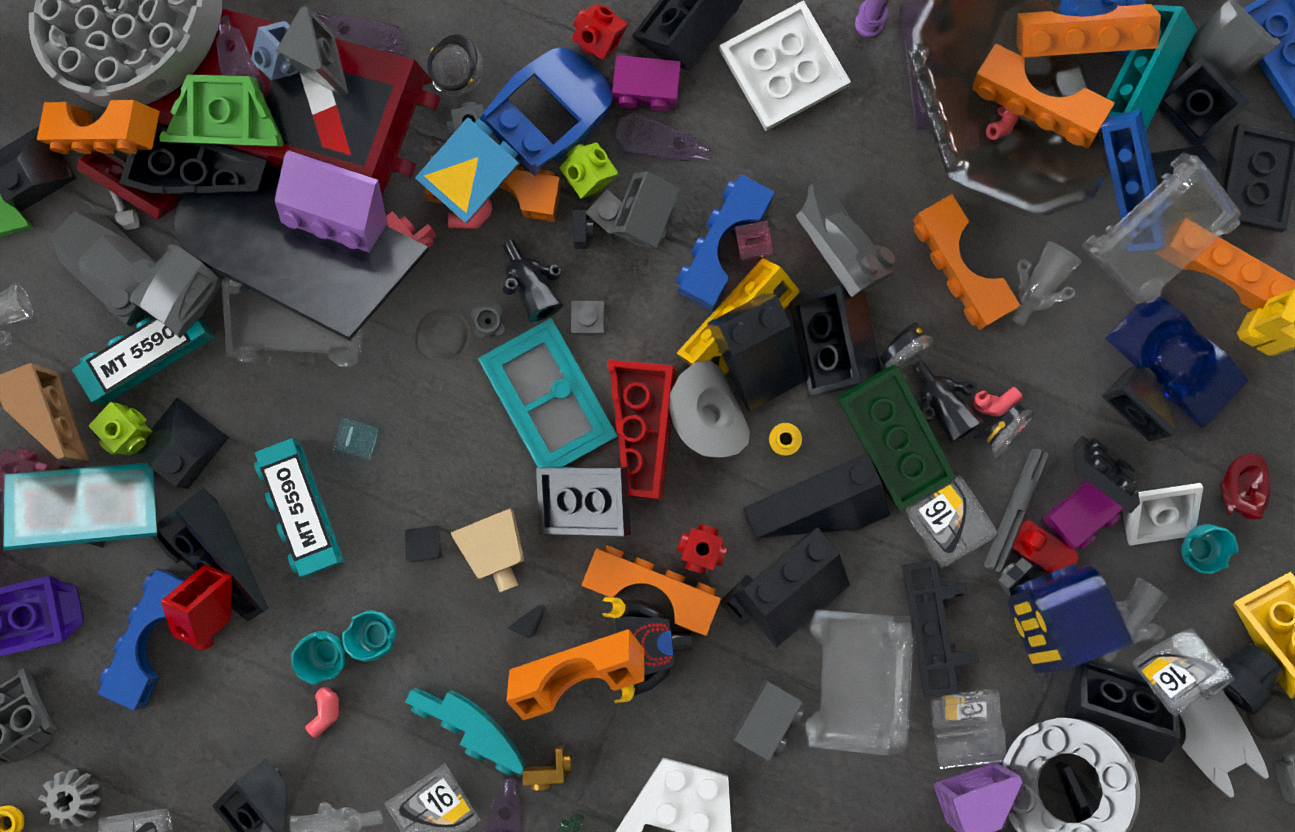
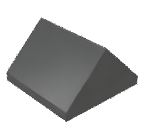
(313, 51)

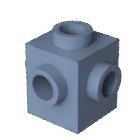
(265, 54)

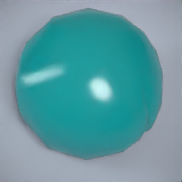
(1208, 548)
(369, 636)
(318, 657)

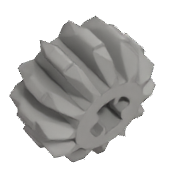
(57, 803)

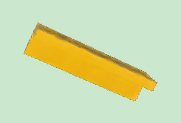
(759, 280)

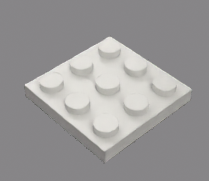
(784, 65)

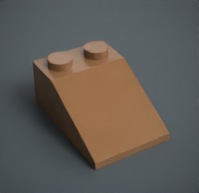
(41, 406)

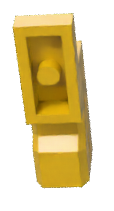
(1271, 326)

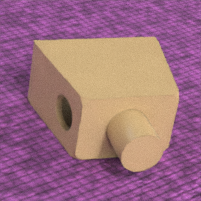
(492, 548)

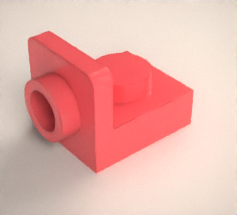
(404, 226)

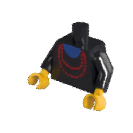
(654, 635)

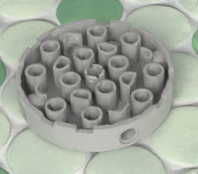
(122, 45)

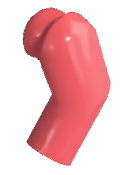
(1004, 126)
(476, 222)
(996, 405)
(327, 712)

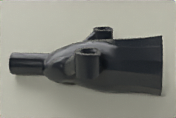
(531, 286)
(941, 400)

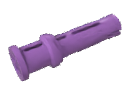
(871, 17)

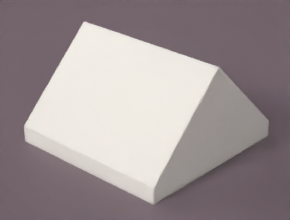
(1163, 514)

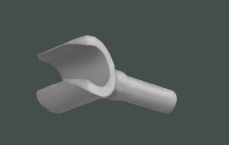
(127, 218)

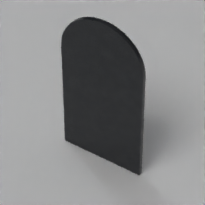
(294, 268)

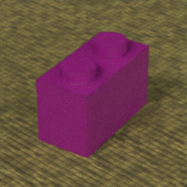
(646, 83)
(1081, 515)

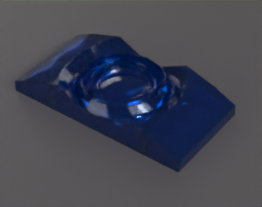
(1186, 364)

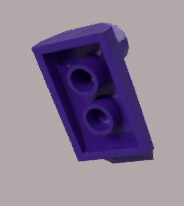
(37, 614)

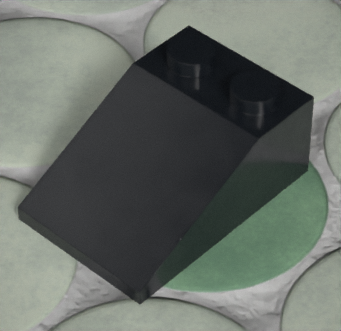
(759, 349)

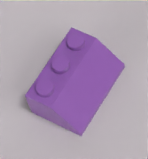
(330, 202)
(978, 798)

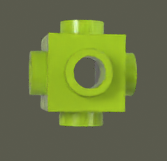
(588, 169)
(120, 429)

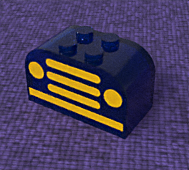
(1067, 619)

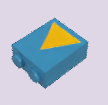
(468, 169)

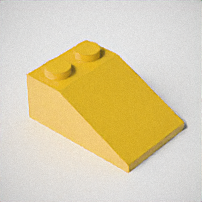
(1271, 624)

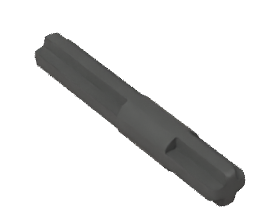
(1017, 510)

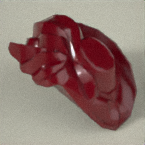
(1247, 486)

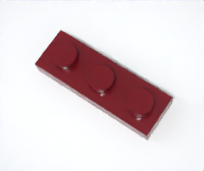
(107, 171)

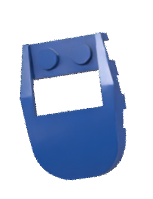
(573, 84)

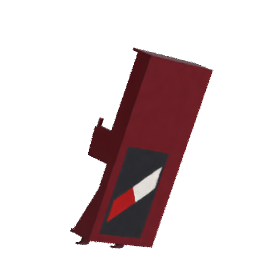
(347, 131)

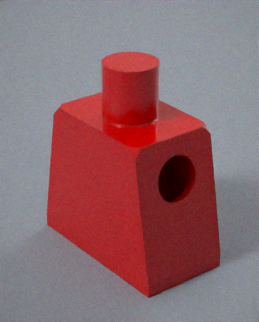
(199, 607)

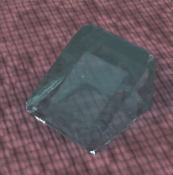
(355, 438)

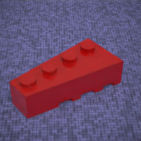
(643, 423)

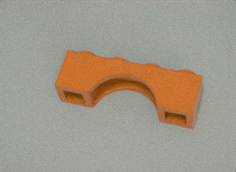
(1057, 34)
(1073, 116)
(122, 127)
(536, 194)
(1246, 275)
(983, 298)
(692, 606)
(539, 684)

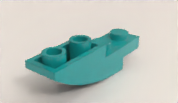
(482, 733)

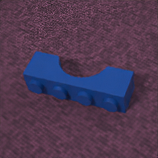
(705, 278)
(130, 676)

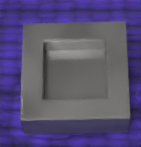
(604, 211)
(587, 317)

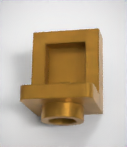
(544, 776)

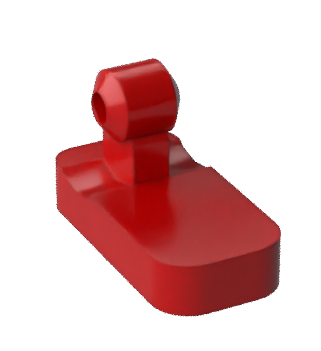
(1043, 548)

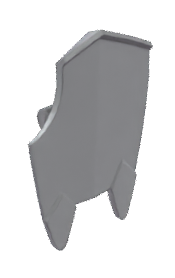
(1219, 740)

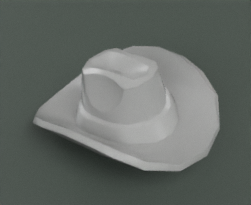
(708, 412)

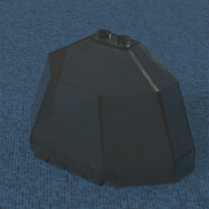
(1030, 164)

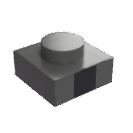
(1016, 575)

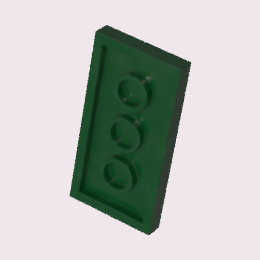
(896, 437)

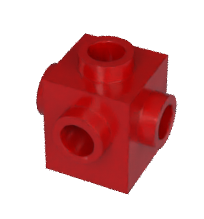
(598, 30)
(688, 547)

